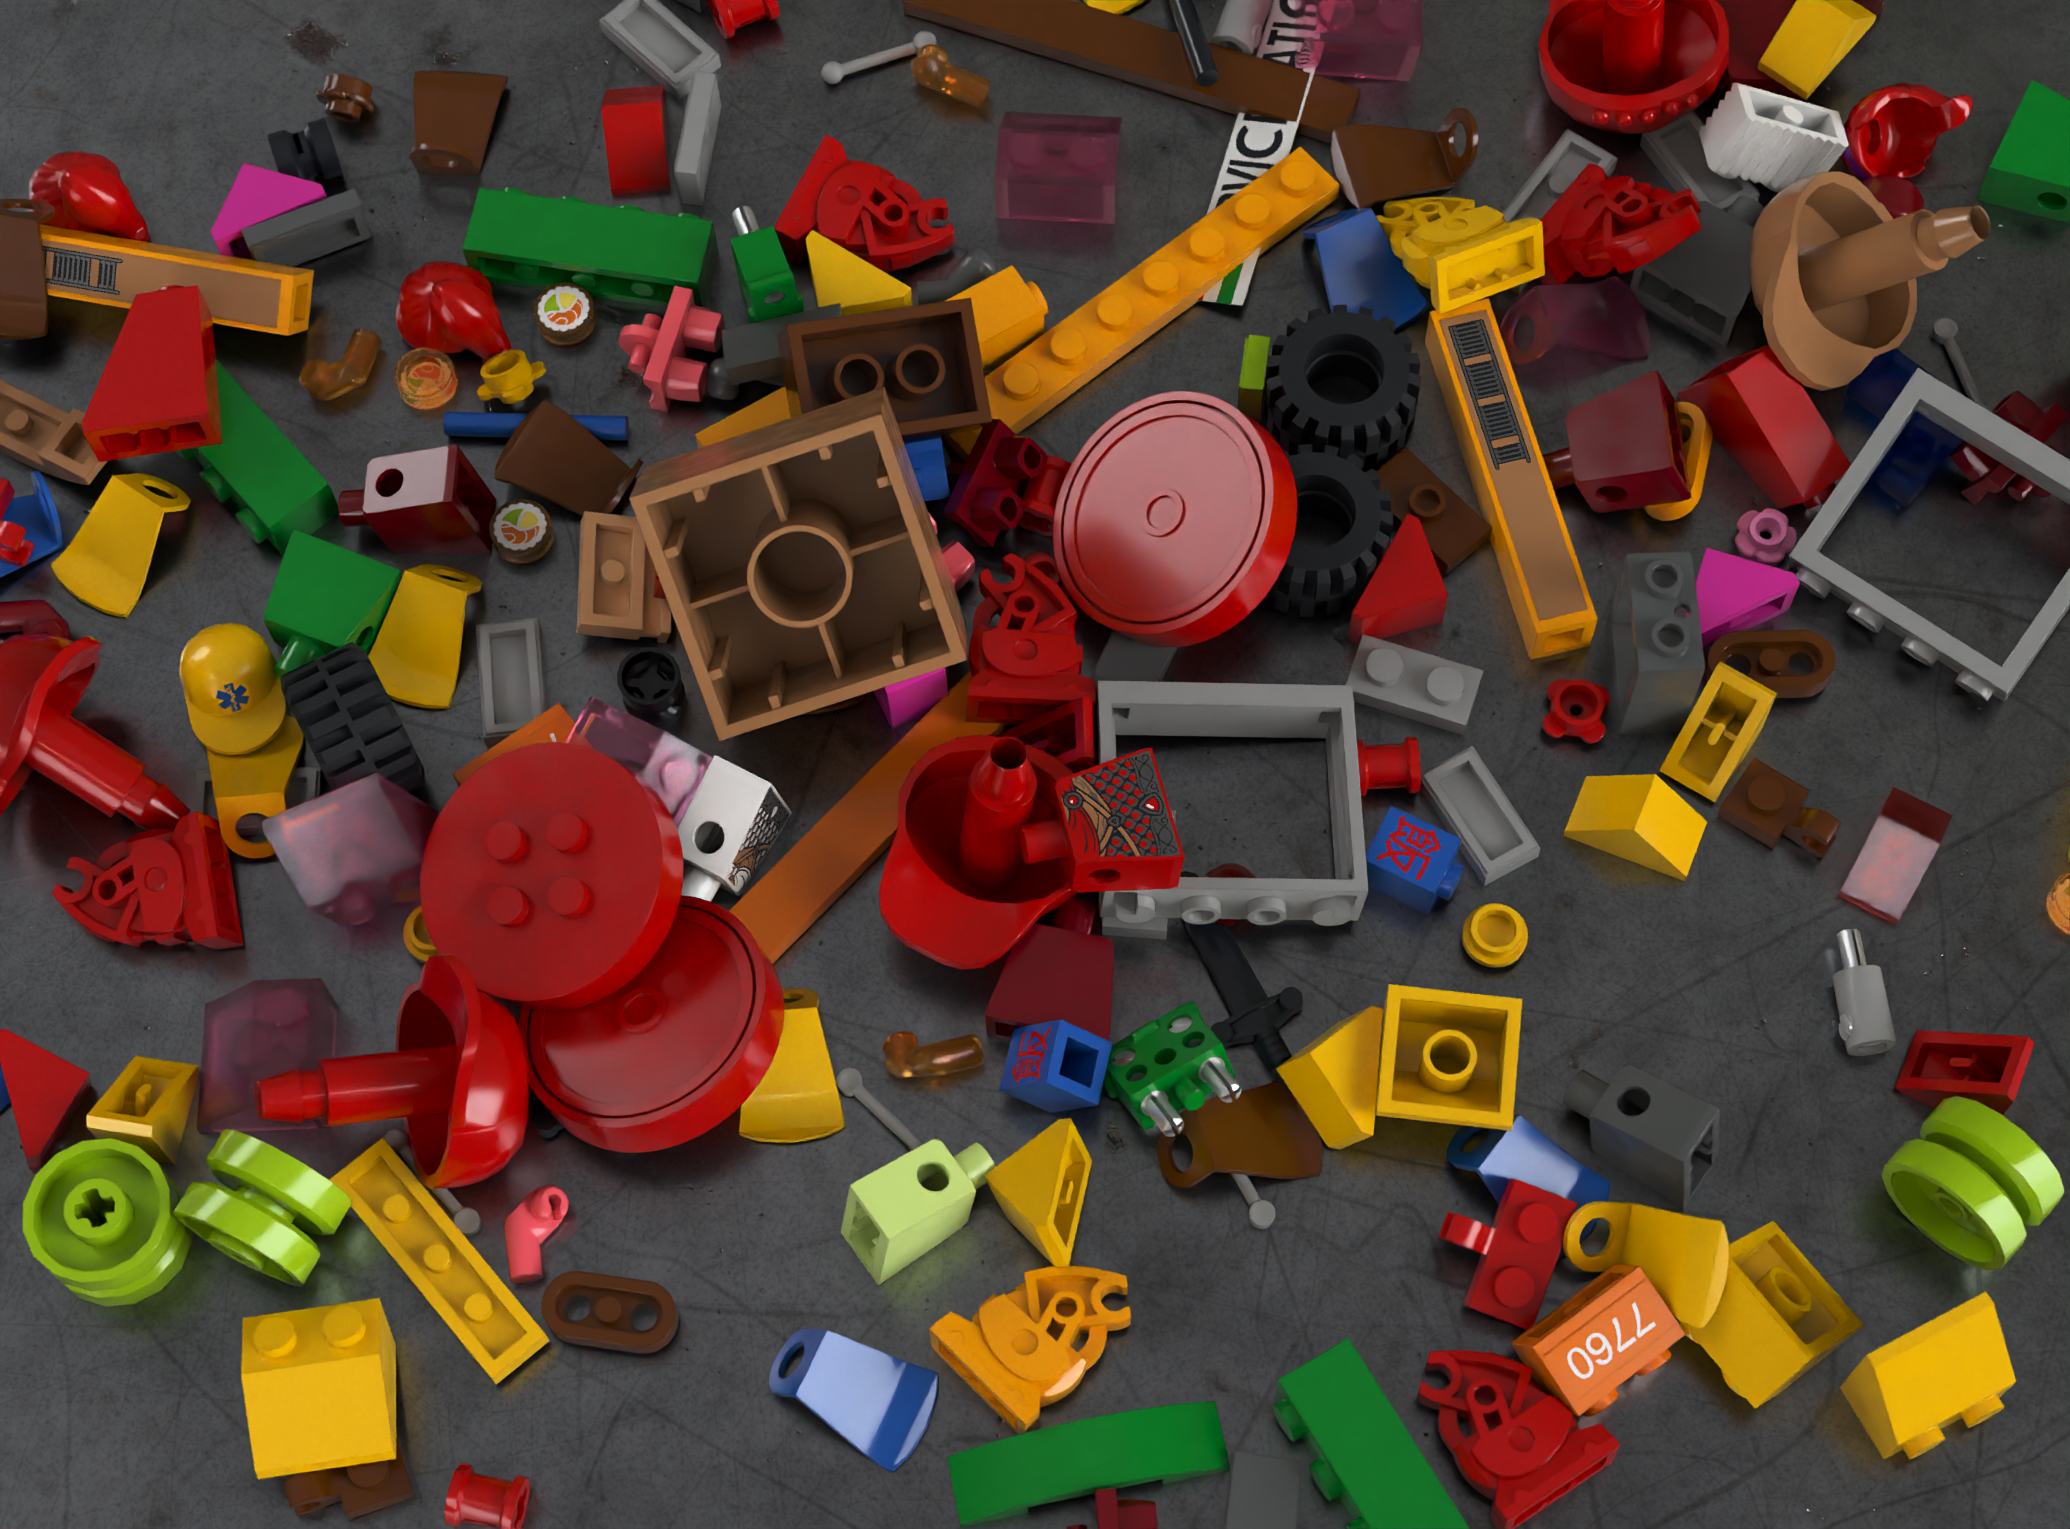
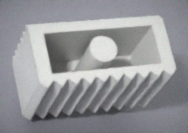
(1771, 137)

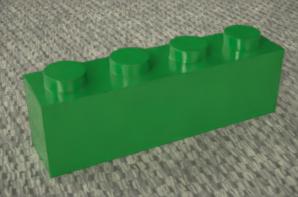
(604, 249)
(261, 471)
(1361, 1445)

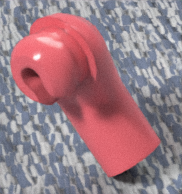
(529, 1227)

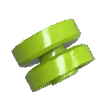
(1973, 1182)
(263, 1207)
(106, 1222)

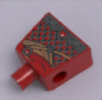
(1109, 828)

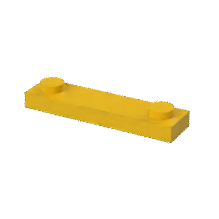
(440, 1261)

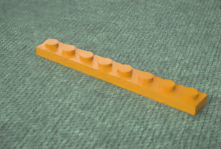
(1153, 294)

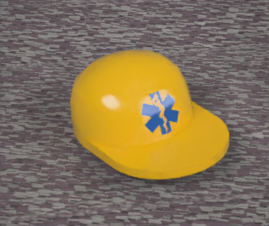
(232, 689)

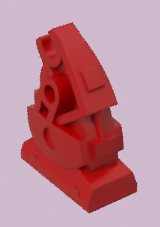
(861, 212)
(1612, 225)
(1031, 654)
(159, 888)
(1520, 1440)

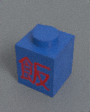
(1413, 861)
(1055, 1066)

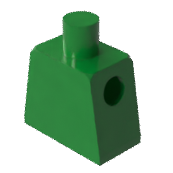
(2033, 158)
(326, 600)

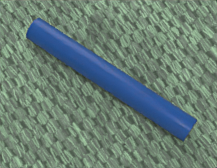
(504, 424)

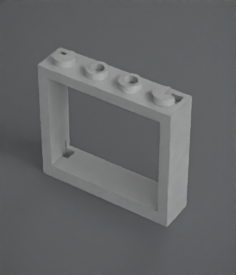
(1876, 609)
(1246, 712)

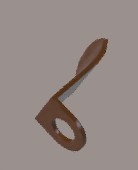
(453, 119)
(1398, 162)
(22, 270)
(564, 463)
(1253, 1136)

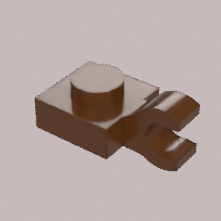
(1772, 806)
(359, 1487)

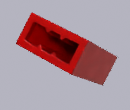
(158, 380)
(1770, 428)

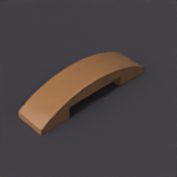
(45, 436)

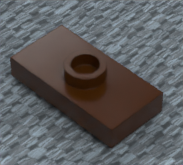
(1447, 520)

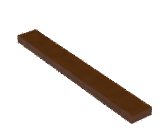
(1149, 58)

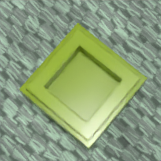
(1253, 376)

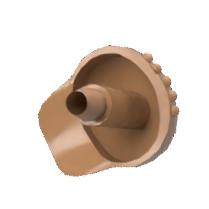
(1843, 273)

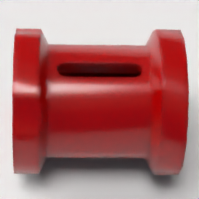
(738, 13)
(1041, 497)
(1389, 766)
(486, 1499)

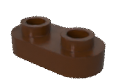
(1767, 657)
(613, 1307)

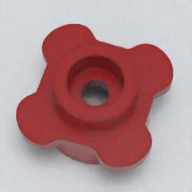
(1576, 693)

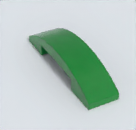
(1087, 1456)

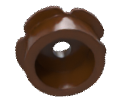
(346, 97)

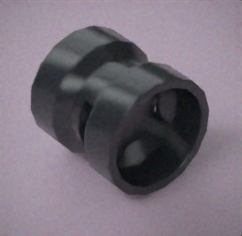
(306, 152)
(648, 674)

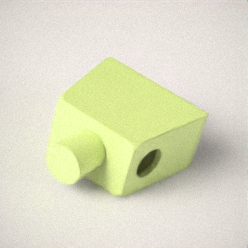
(912, 1205)

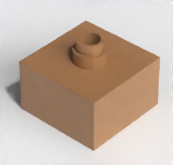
(800, 564)

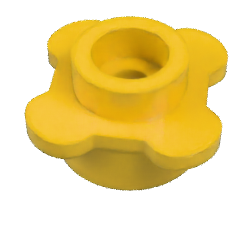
(509, 377)

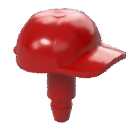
(1632, 60)
(39, 690)
(957, 862)
(452, 1080)

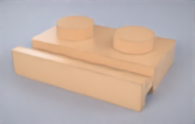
(618, 581)

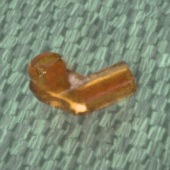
(934, 72)
(344, 376)
(934, 1059)

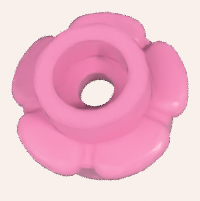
(1761, 550)

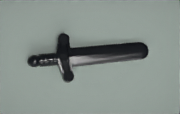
(1253, 1013)

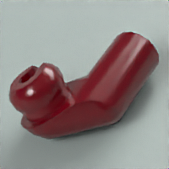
(32, 617)

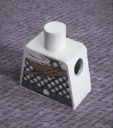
(730, 812)

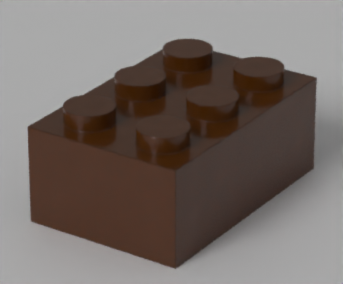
(919, 354)

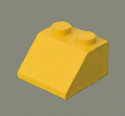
(1448, 1057)
(1772, 1317)
(1931, 1379)
(319, 1388)

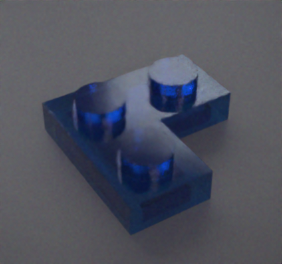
(1922, 444)

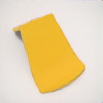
(116, 543)
(423, 636)
(254, 785)
(799, 1091)
(1677, 1252)

